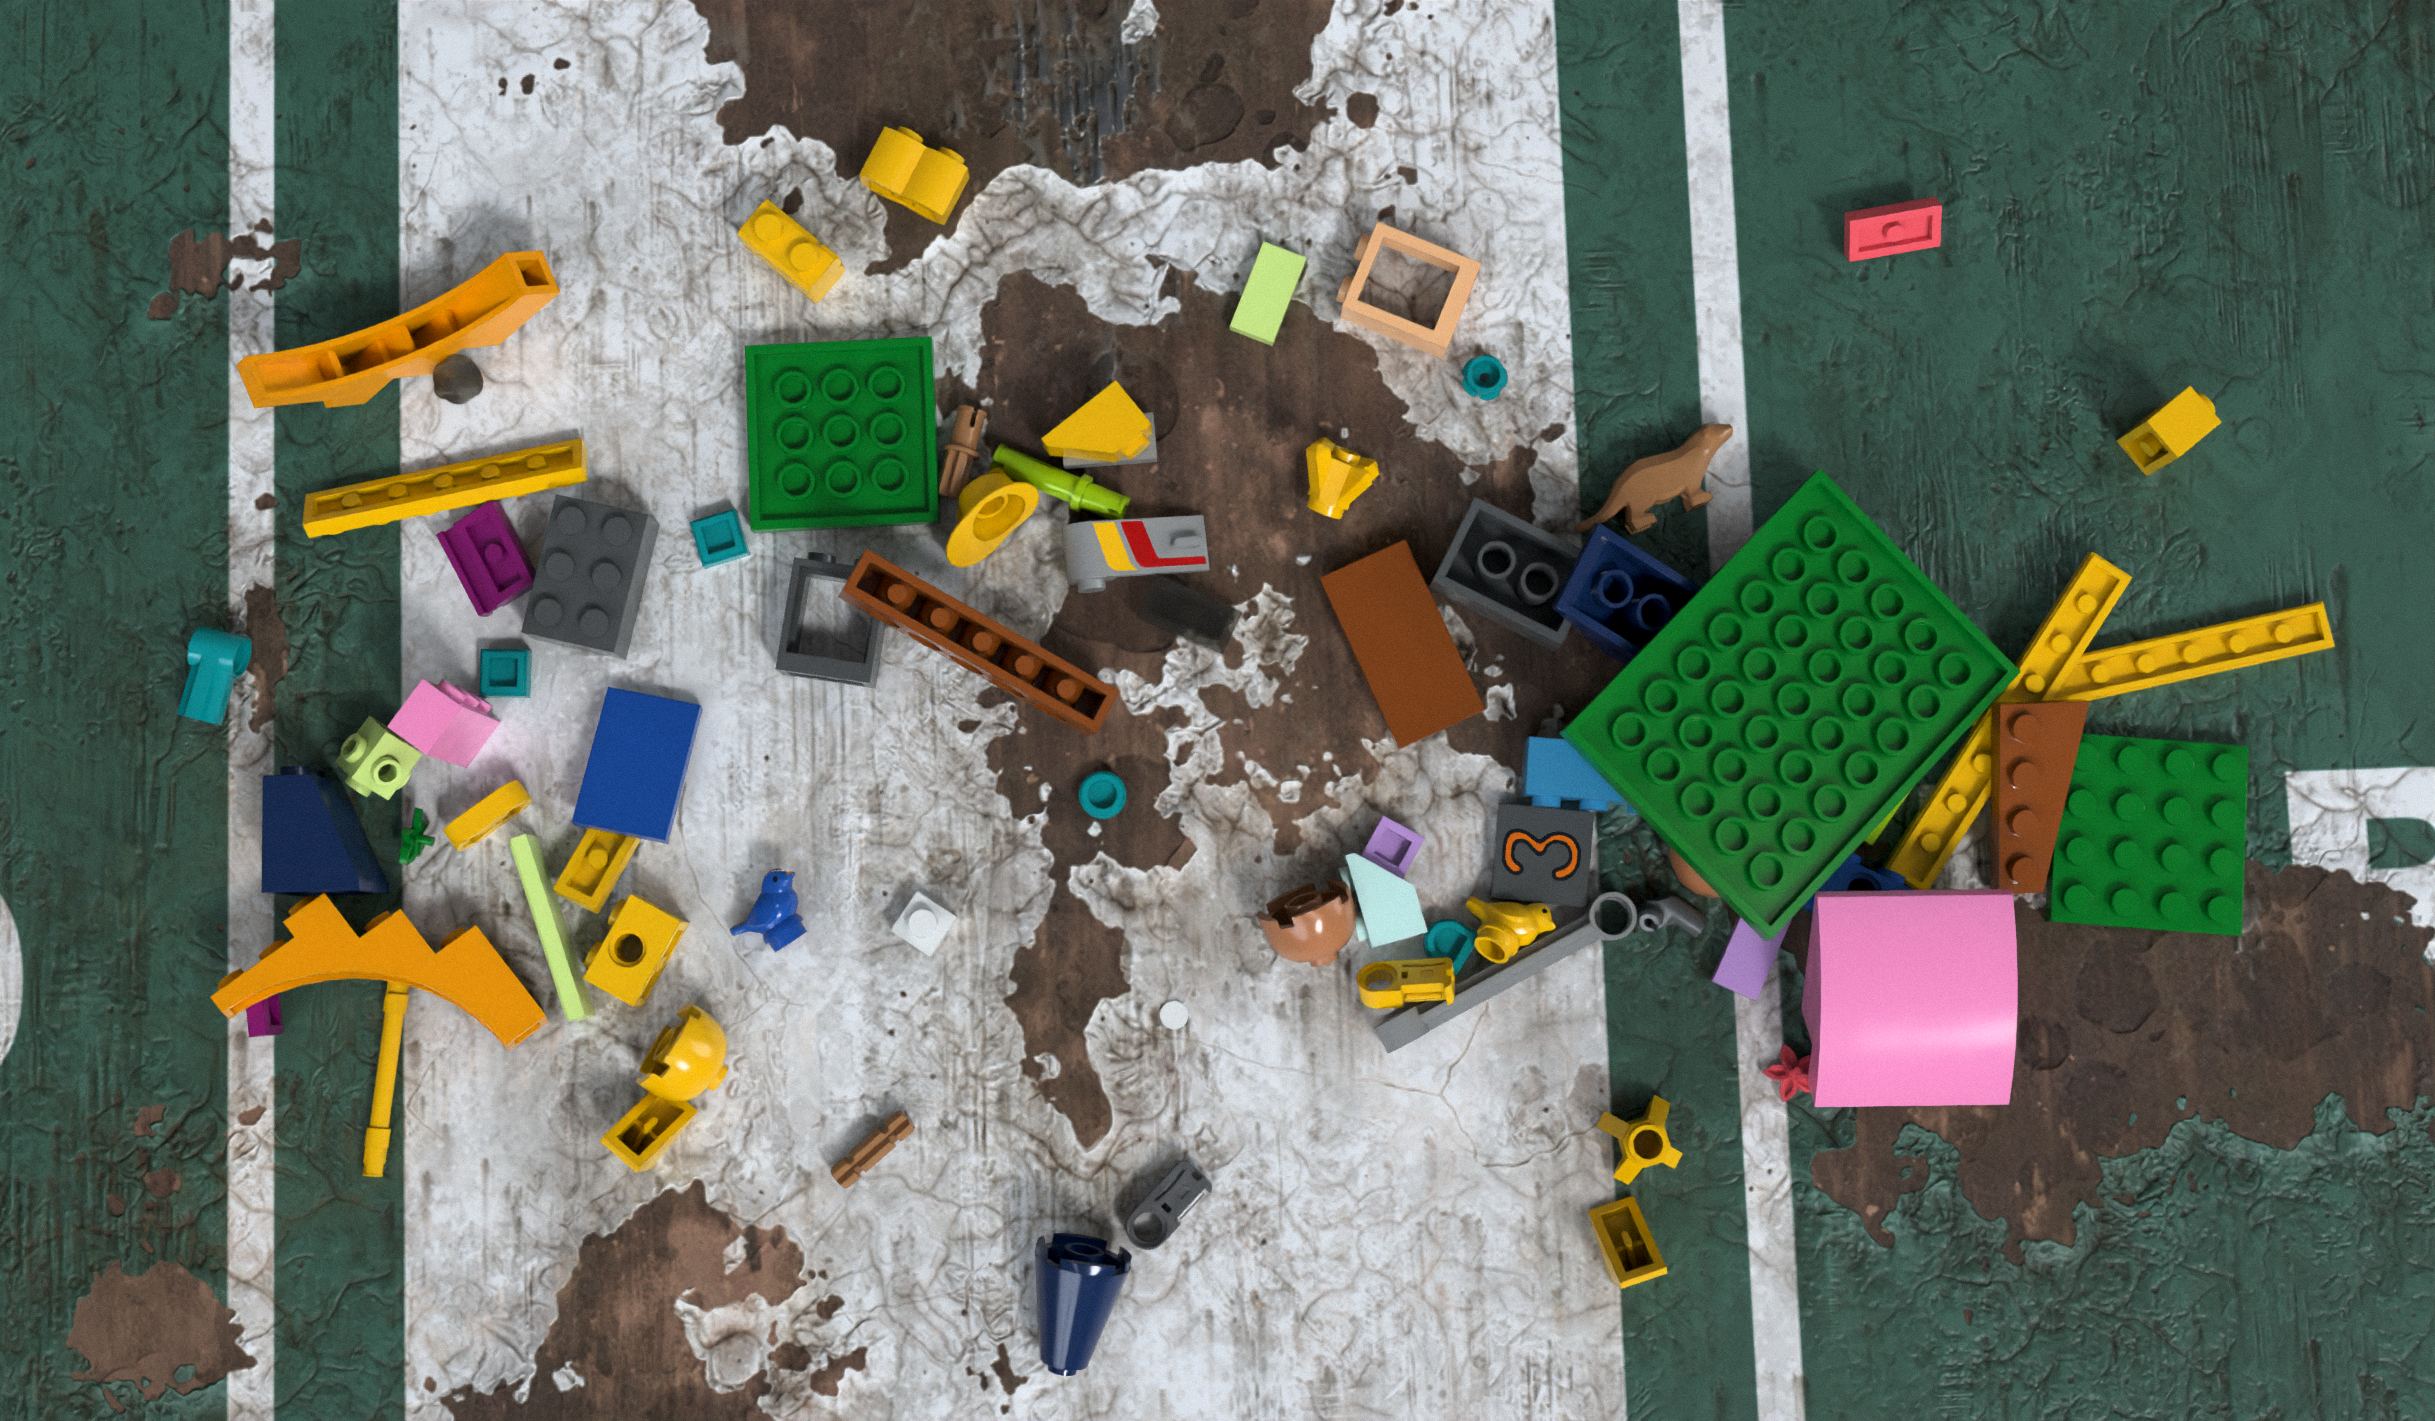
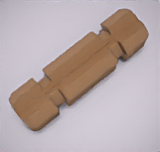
(872, 1149)

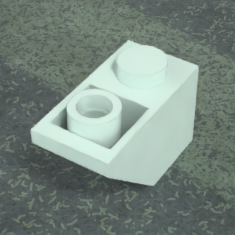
(1384, 901)

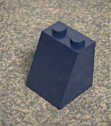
(314, 838)

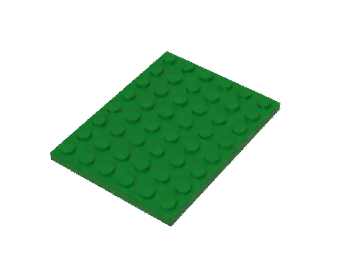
(1790, 704)

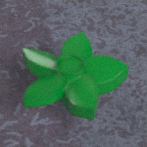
(413, 839)

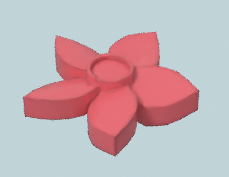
(1791, 1073)

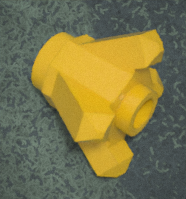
(1336, 477)
(1641, 1140)

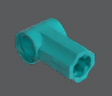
(215, 663)

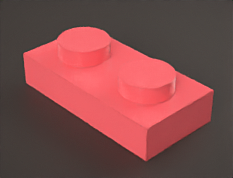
(1892, 229)

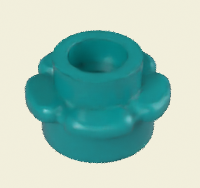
(1484, 365)

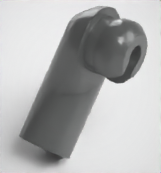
(1668, 911)

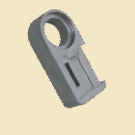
(1168, 1201)

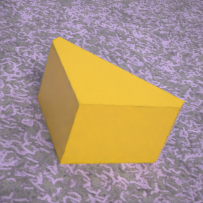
(648, 1131)
(1626, 1243)

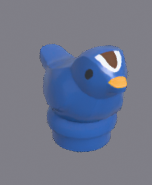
(774, 912)

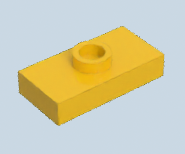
(595, 868)

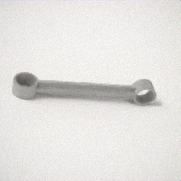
(1500, 976)

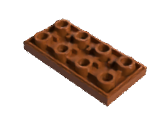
(1401, 644)

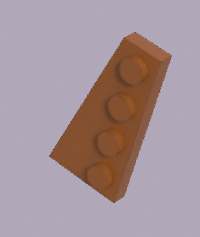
(2030, 779)

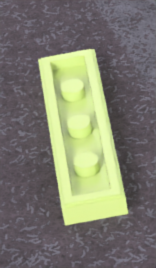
(551, 927)

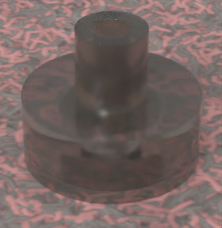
(457, 379)

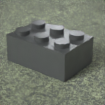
(1508, 573)
(590, 577)

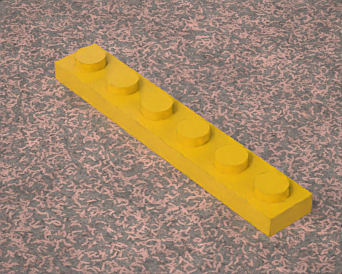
(445, 488)

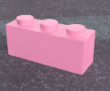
(445, 722)

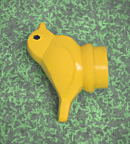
(1507, 926)

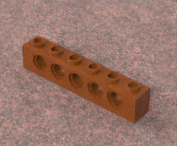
(978, 643)

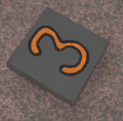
(1542, 855)

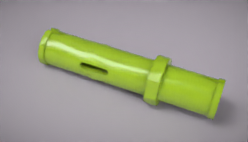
(1063, 485)

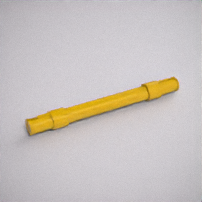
(378, 1131)

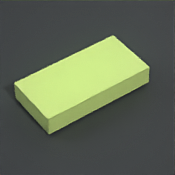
(1268, 293)

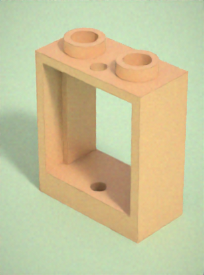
(1392, 326)

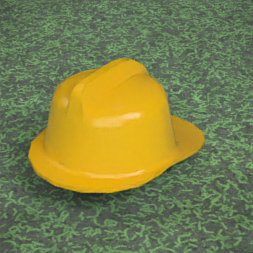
(987, 514)

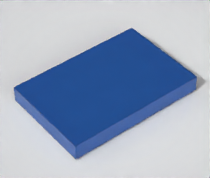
(637, 765)

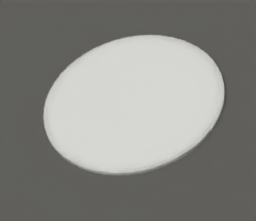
(1174, 1015)

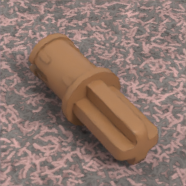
(960, 451)

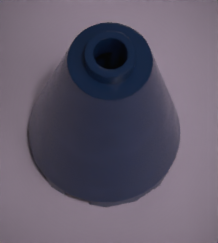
(1075, 1297)

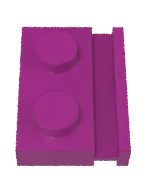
(488, 558)

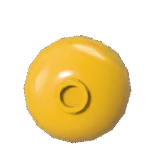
(686, 1057)

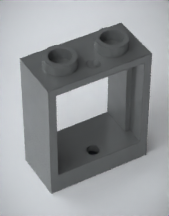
(815, 667)

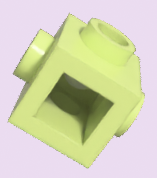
(377, 759)

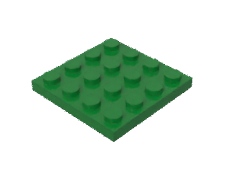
(842, 435)
(2152, 837)

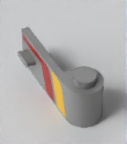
(1133, 547)

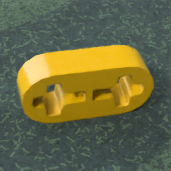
(487, 815)

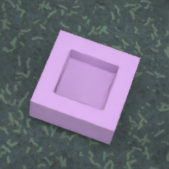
(1392, 847)

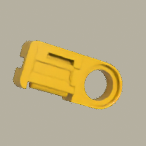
(1410, 982)

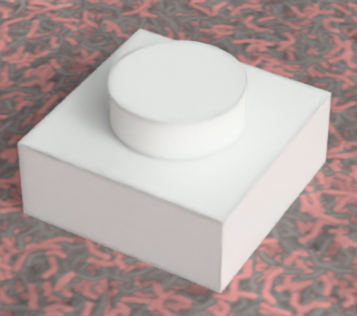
(924, 924)

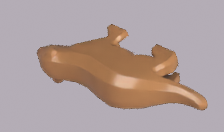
(1660, 479)

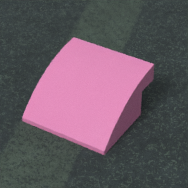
(1911, 997)

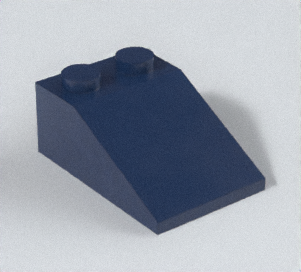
(1620, 594)

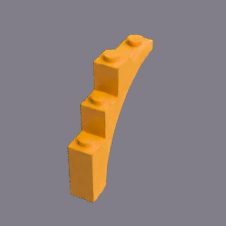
(409, 345)
(391, 951)

